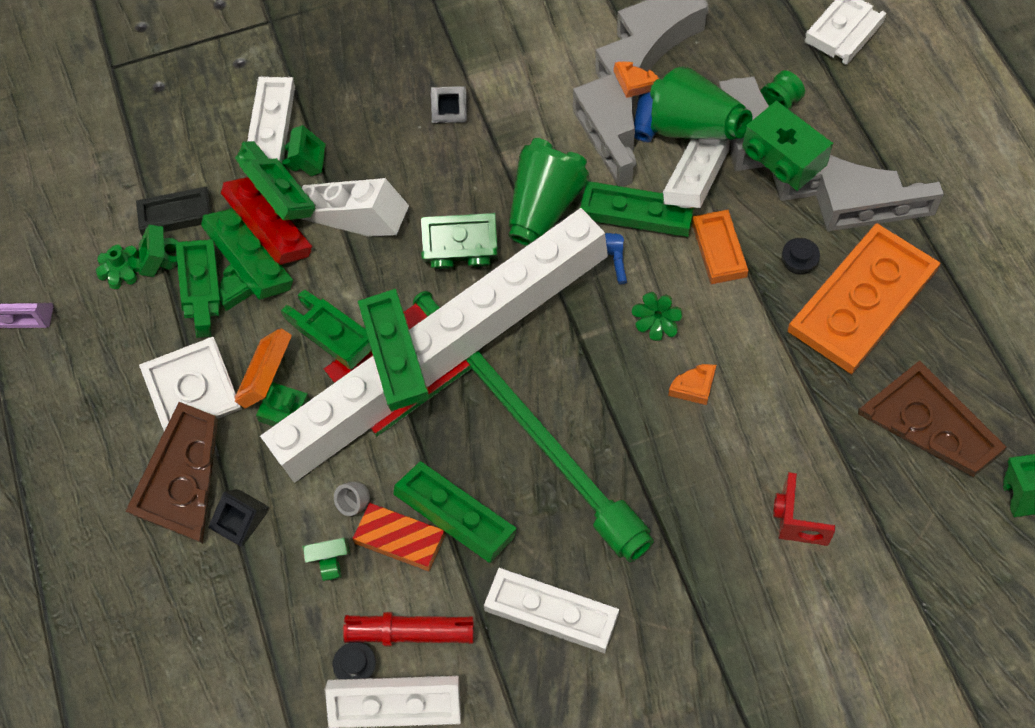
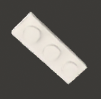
(272, 115)
(695, 172)
(551, 610)
(393, 702)

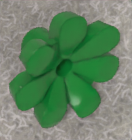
(118, 265)
(657, 316)

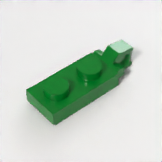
(274, 183)
(198, 283)

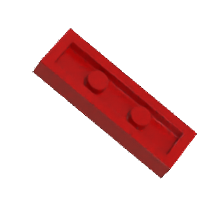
(277, 236)

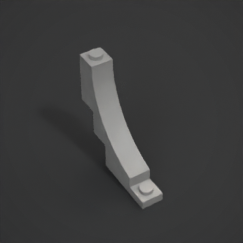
(645, 36)
(845, 191)

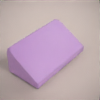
(25, 315)

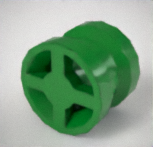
(785, 89)

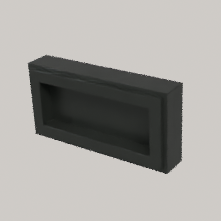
(174, 210)

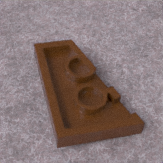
(933, 419)
(179, 475)

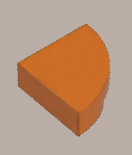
(633, 79)
(694, 384)

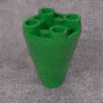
(695, 108)
(543, 189)

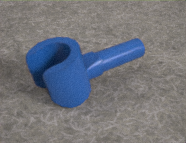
(615, 247)

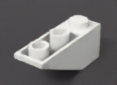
(358, 206)

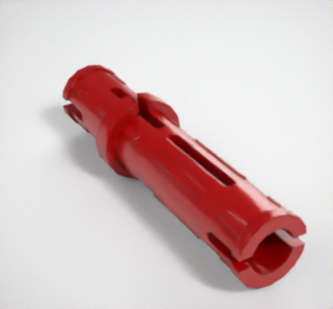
(401, 629)

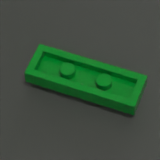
(635, 209)
(246, 254)
(393, 350)
(455, 511)

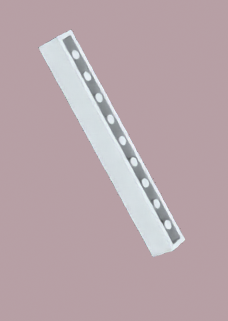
(440, 342)

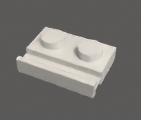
(844, 28)

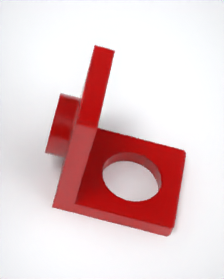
(791, 528)

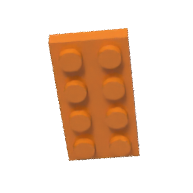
(863, 298)

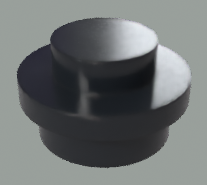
(800, 255)
(354, 662)

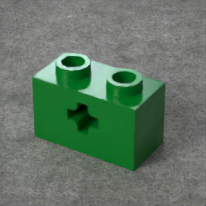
(786, 145)

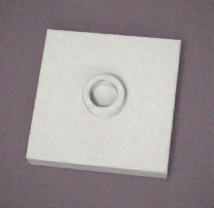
(193, 377)

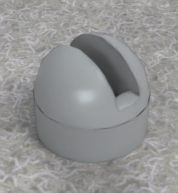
(350, 502)

